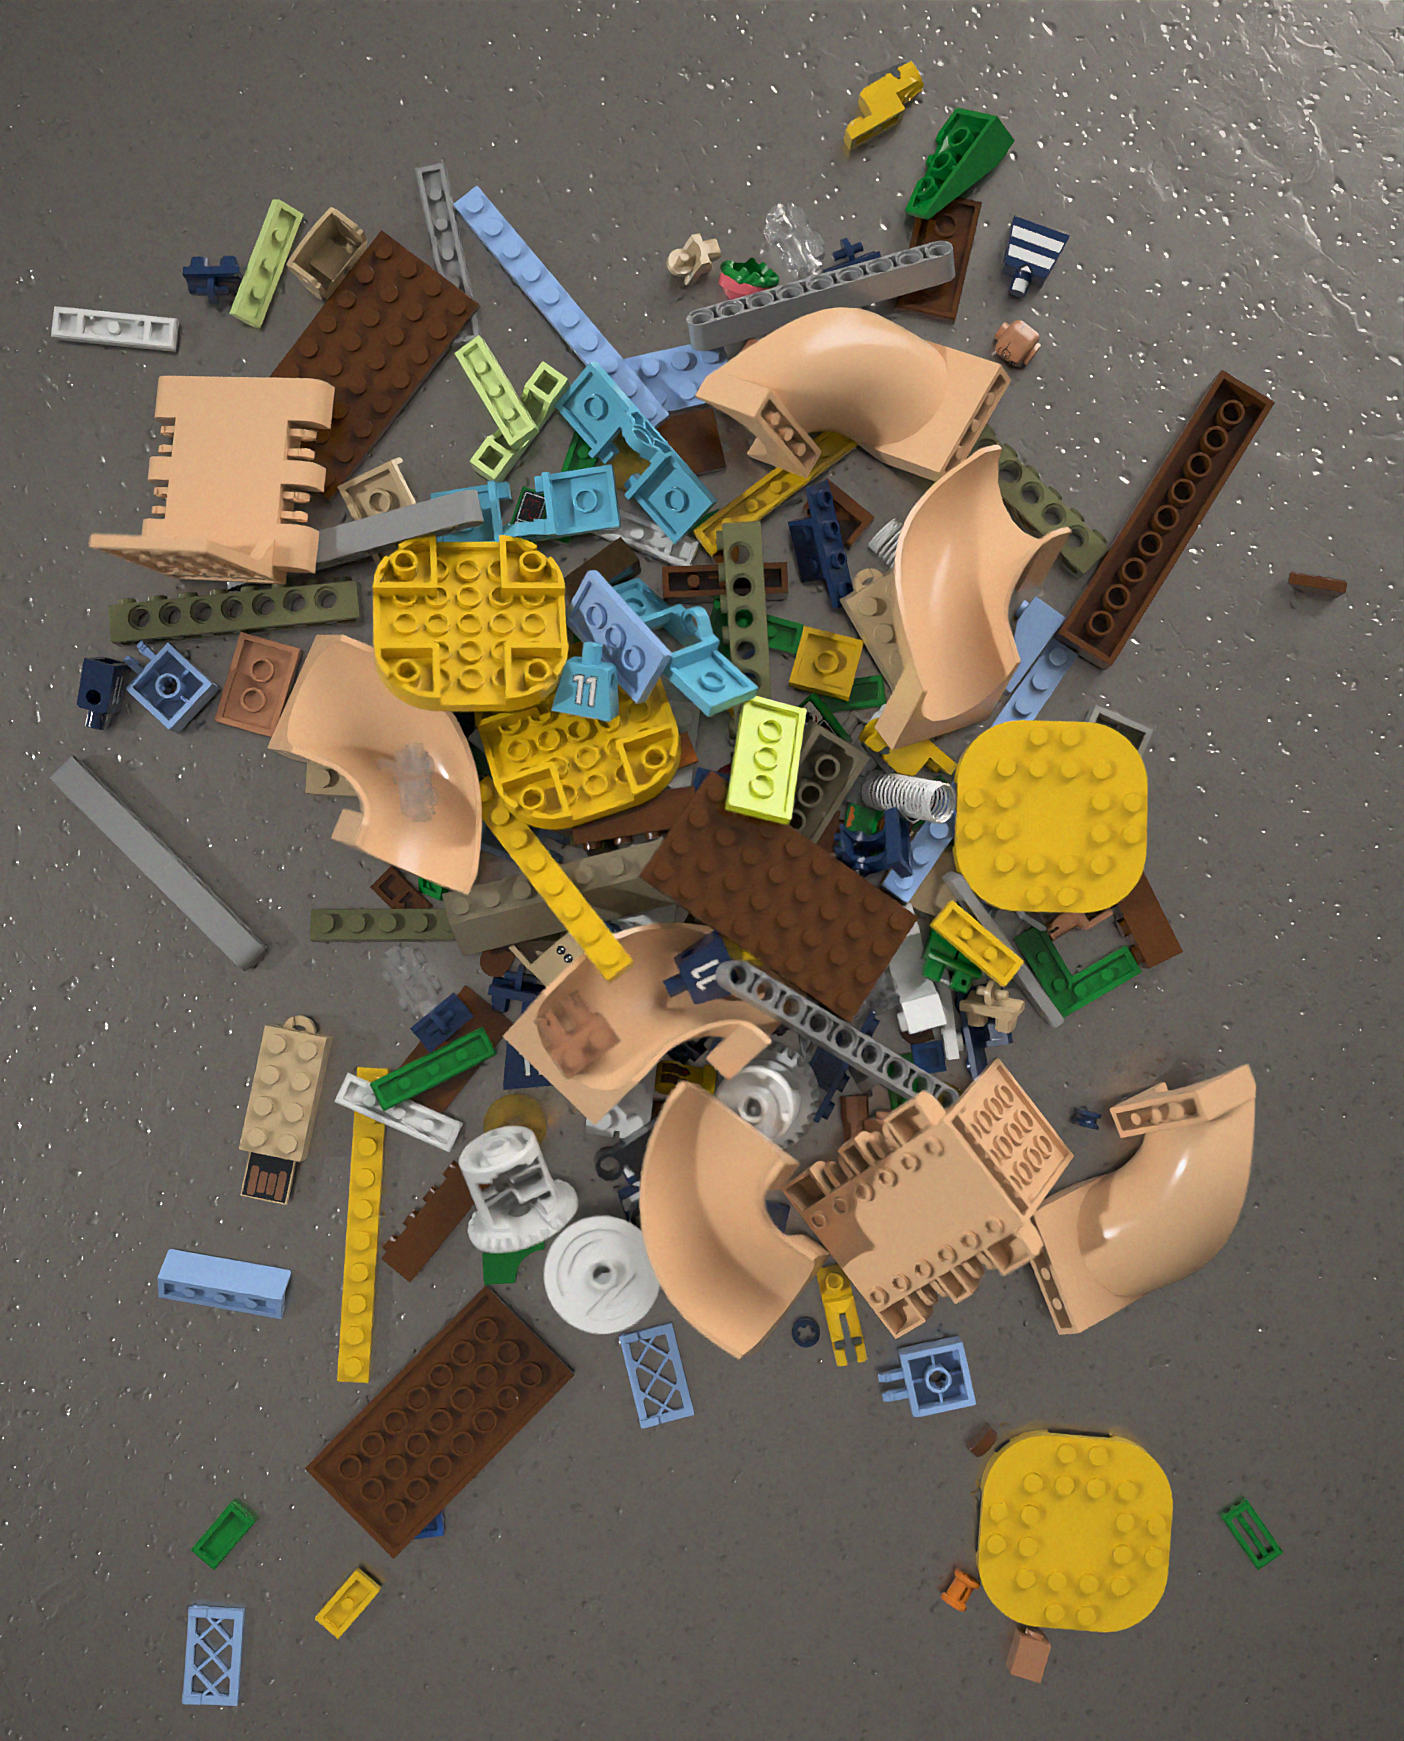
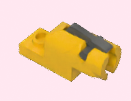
(883, 102)
(907, 759)
(841, 1315)

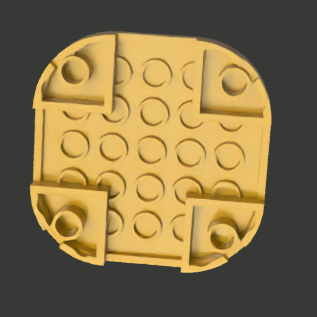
(469, 624)
(577, 768)
(1050, 816)
(1074, 1531)

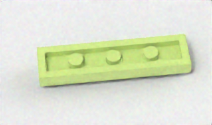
(266, 263)
(497, 392)

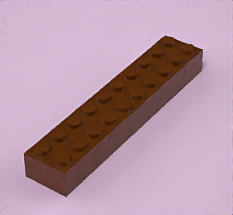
(1163, 520)

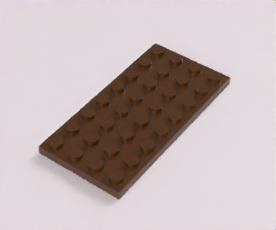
(376, 348)
(779, 899)
(439, 1421)

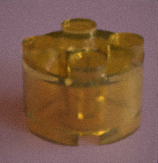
(518, 1105)

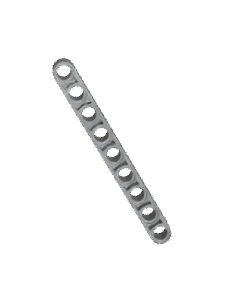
(844, 287)
(388, 529)
(158, 863)
(826, 1030)

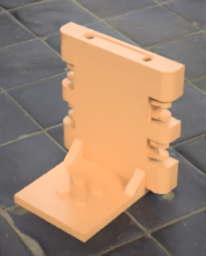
(231, 480)
(935, 1198)

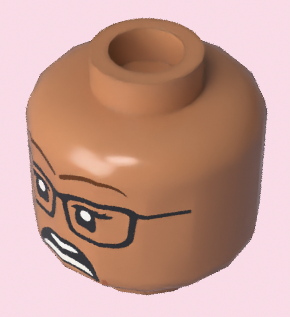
(1017, 343)

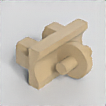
(693, 258)
(992, 1002)

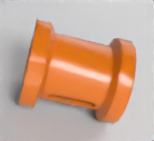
(960, 1590)

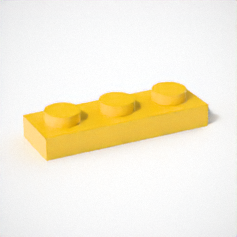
(977, 943)

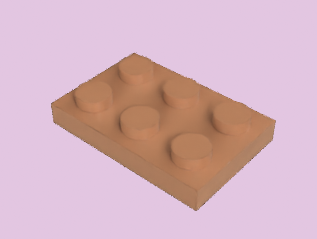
(257, 684)

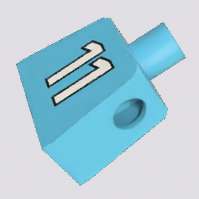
(588, 686)

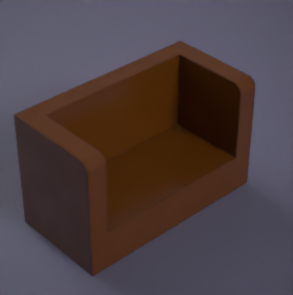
(850, 515)

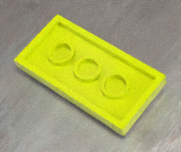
(766, 760)

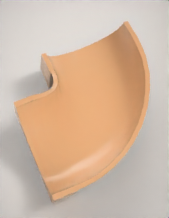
(864, 380)
(952, 602)
(347, 721)
(642, 1018)
(1159, 1212)
(710, 1222)

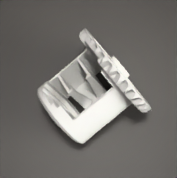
(784, 1091)
(526, 1210)
(595, 1298)

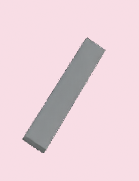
(445, 237)
(1023, 976)

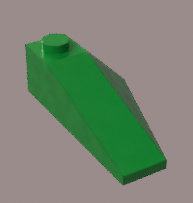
(966, 151)

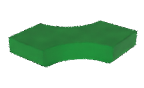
(503, 1267)

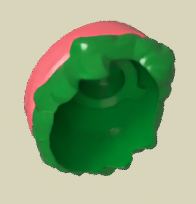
(746, 278)

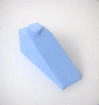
(1031, 633)

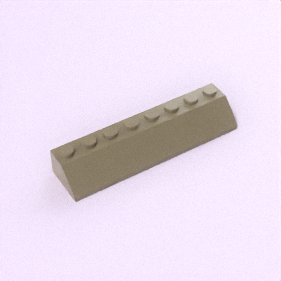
(823, 780)
(515, 912)

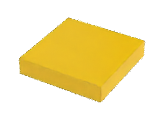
(826, 663)

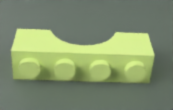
(540, 394)

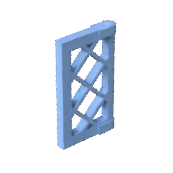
(680, 1385)
(233, 1672)

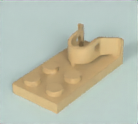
(377, 493)

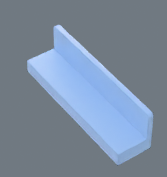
(223, 1283)

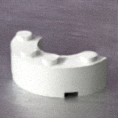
(918, 997)

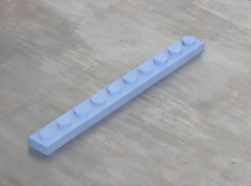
(554, 300)
(1022, 705)

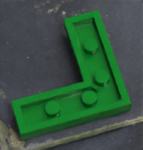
(782, 633)
(1077, 990)

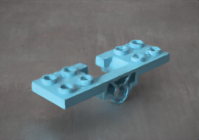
(668, 486)
(574, 502)
(699, 667)

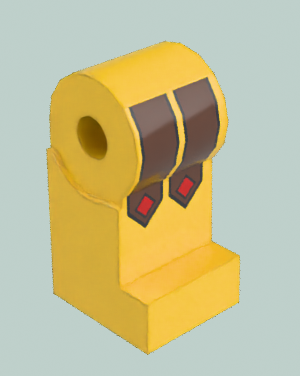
(671, 1073)

